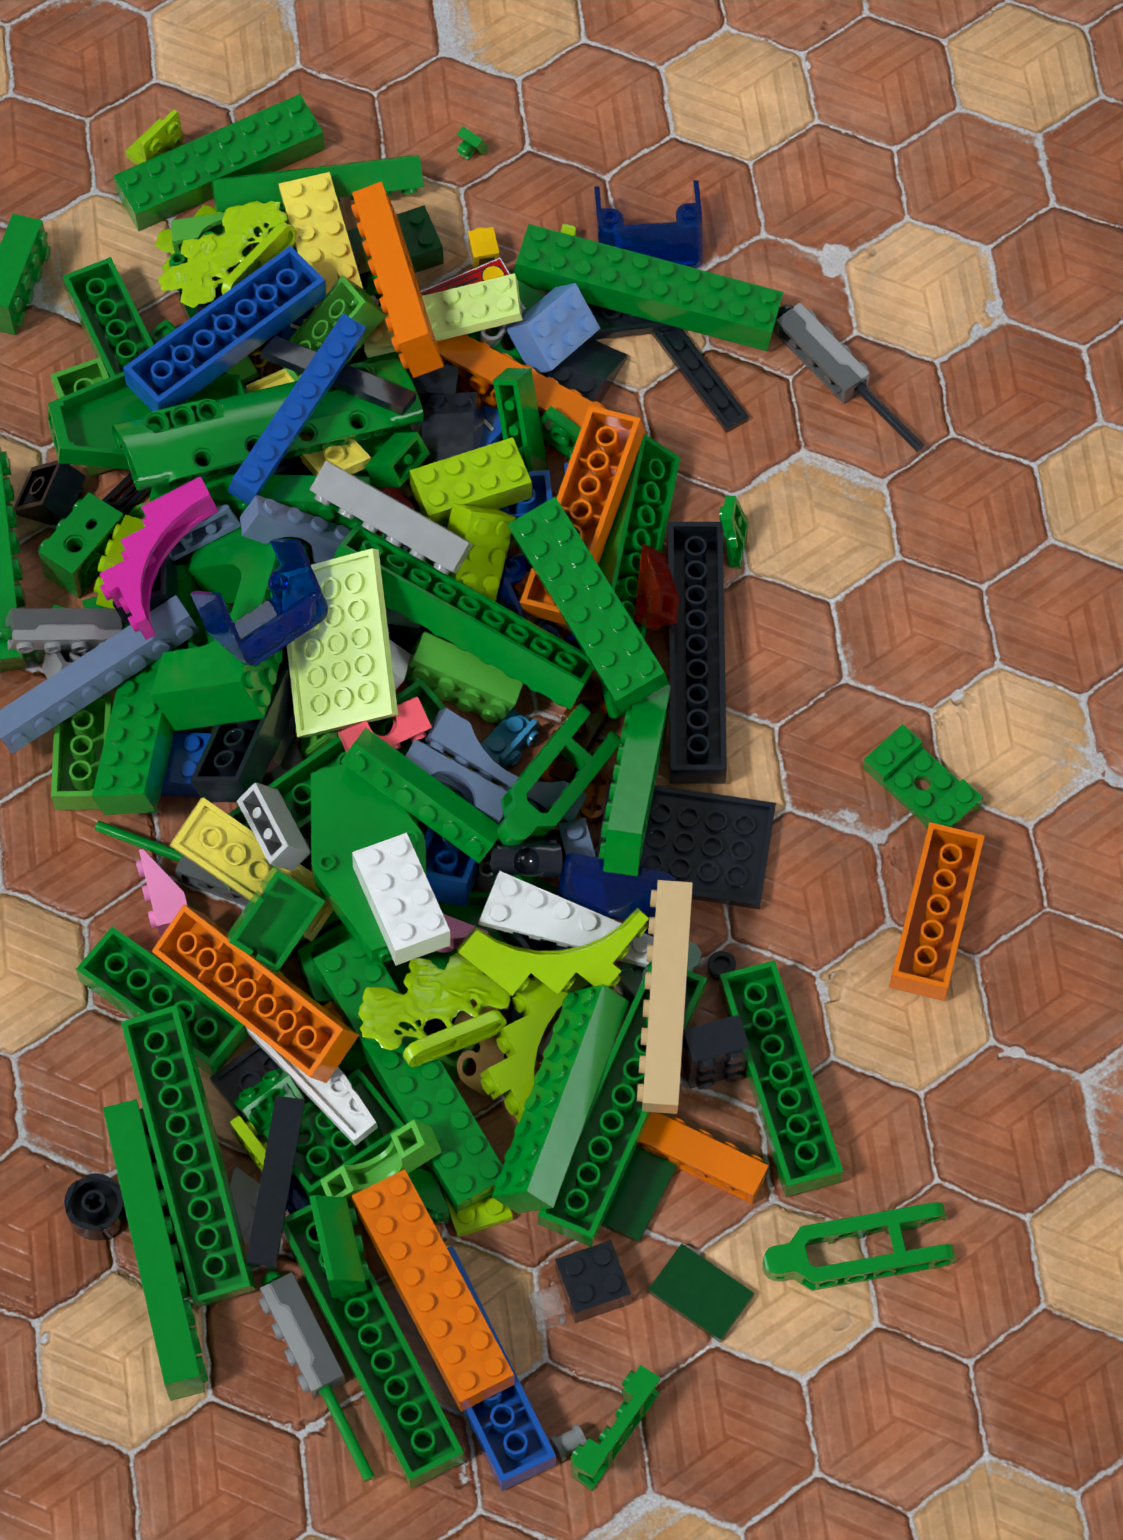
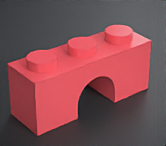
(409, 723)

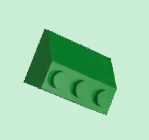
(339, 1245)

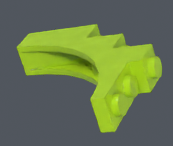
(555, 968)
(520, 1042)

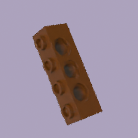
(590, 730)

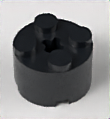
(86, 1194)

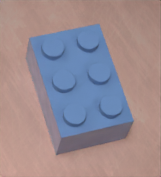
(553, 328)

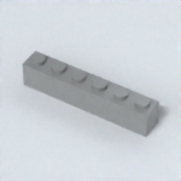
(391, 517)

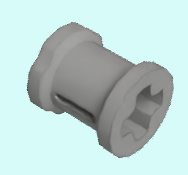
(567, 1442)

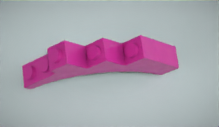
(145, 550)

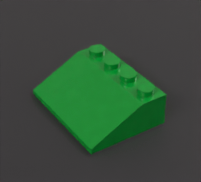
(326, 1148)

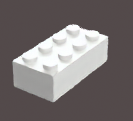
(401, 899)

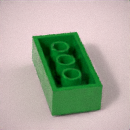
(21, 263)

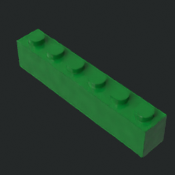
(421, 795)

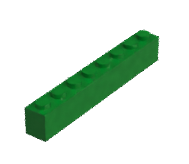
(395, 173)

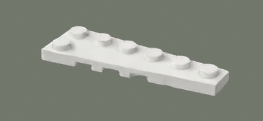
(542, 915)
(334, 1098)

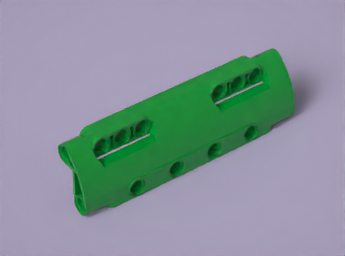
(239, 423)

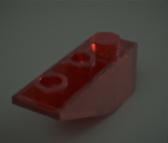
(656, 593)

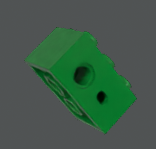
(76, 546)

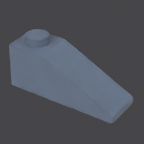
(206, 532)

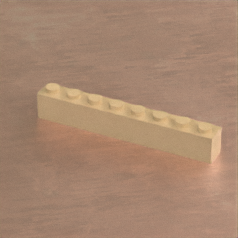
(667, 997)

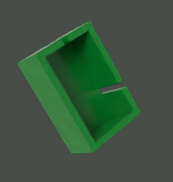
(275, 918)

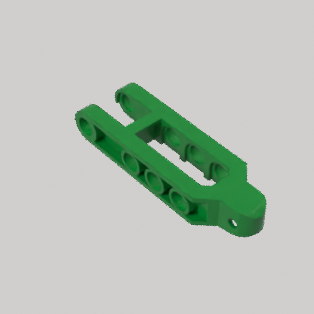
(524, 820)
(791, 1261)

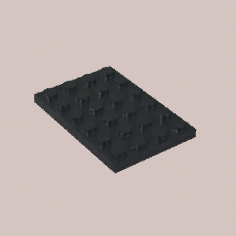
(710, 842)

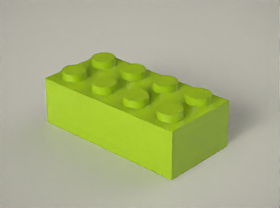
(480, 478)
(490, 539)

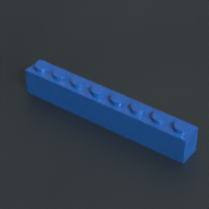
(297, 409)

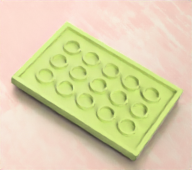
(345, 662)

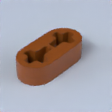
(600, 797)

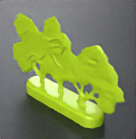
(216, 254)
(430, 996)

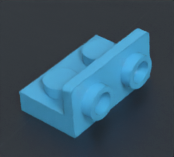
(510, 738)

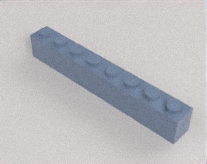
(93, 675)

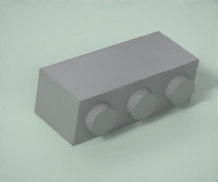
(273, 826)

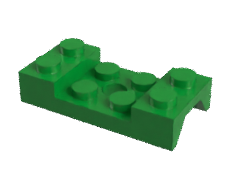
(903, 761)
(593, 1459)

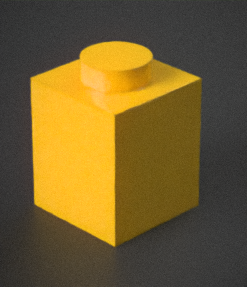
(483, 246)

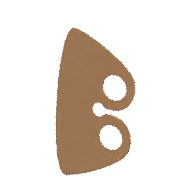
(486, 1057)

